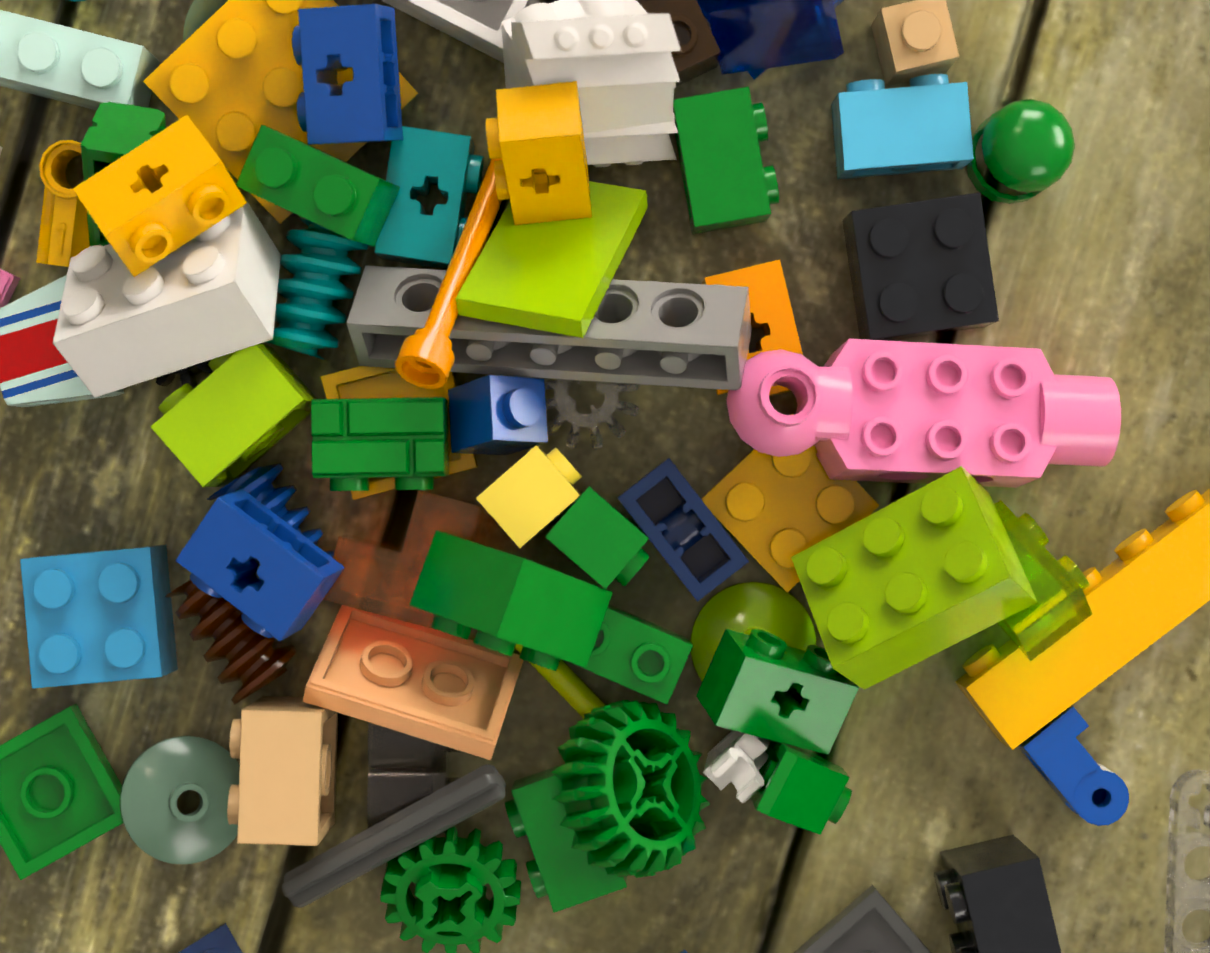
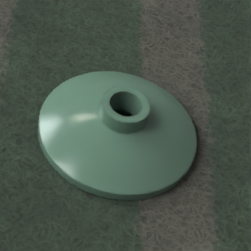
(152, 793)

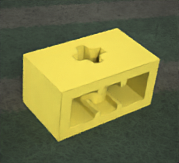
(531, 493)

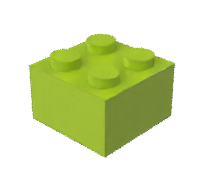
(233, 414)

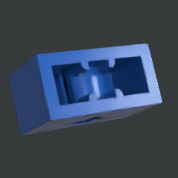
(341, 39)
(291, 566)

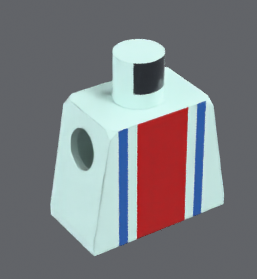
(30, 363)

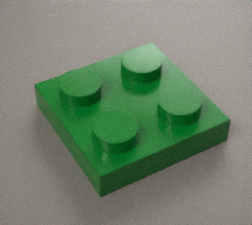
(54, 792)

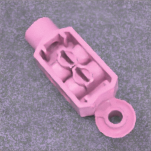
(927, 410)

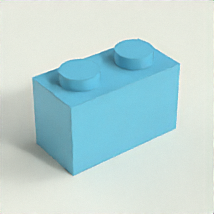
(902, 127)

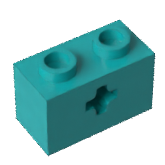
(413, 165)

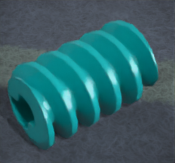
(313, 289)

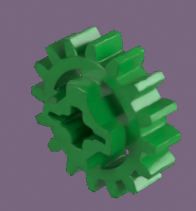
(451, 891)

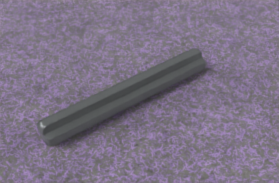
(394, 835)

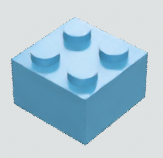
(98, 616)

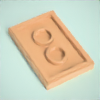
(414, 681)

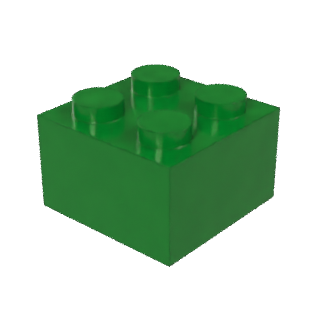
(509, 602)

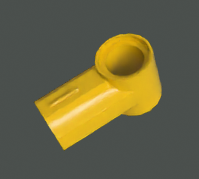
(63, 214)

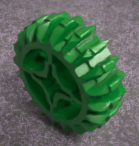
(635, 771)

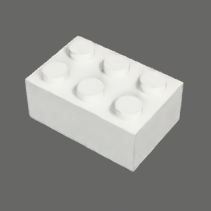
(179, 312)

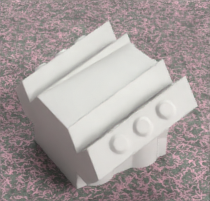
(619, 68)

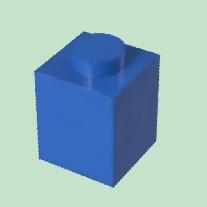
(498, 415)

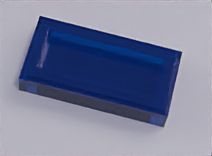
(775, 33)

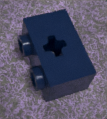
(682, 529)

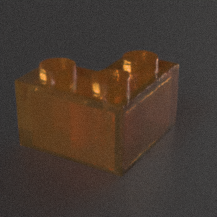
(384, 576)

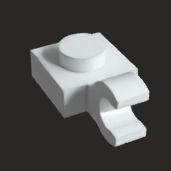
(738, 761)

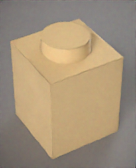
(914, 40)

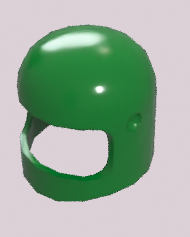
(1024, 148)

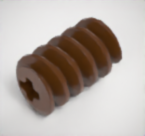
(248, 653)

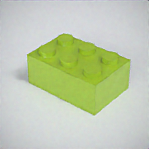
(912, 579)

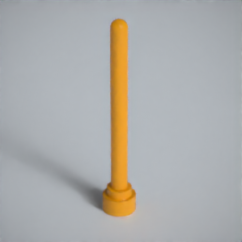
(427, 354)

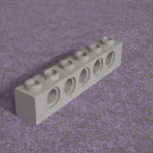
(636, 337)

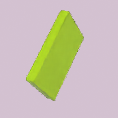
(554, 270)

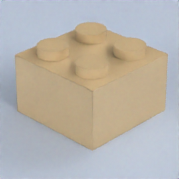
(284, 772)

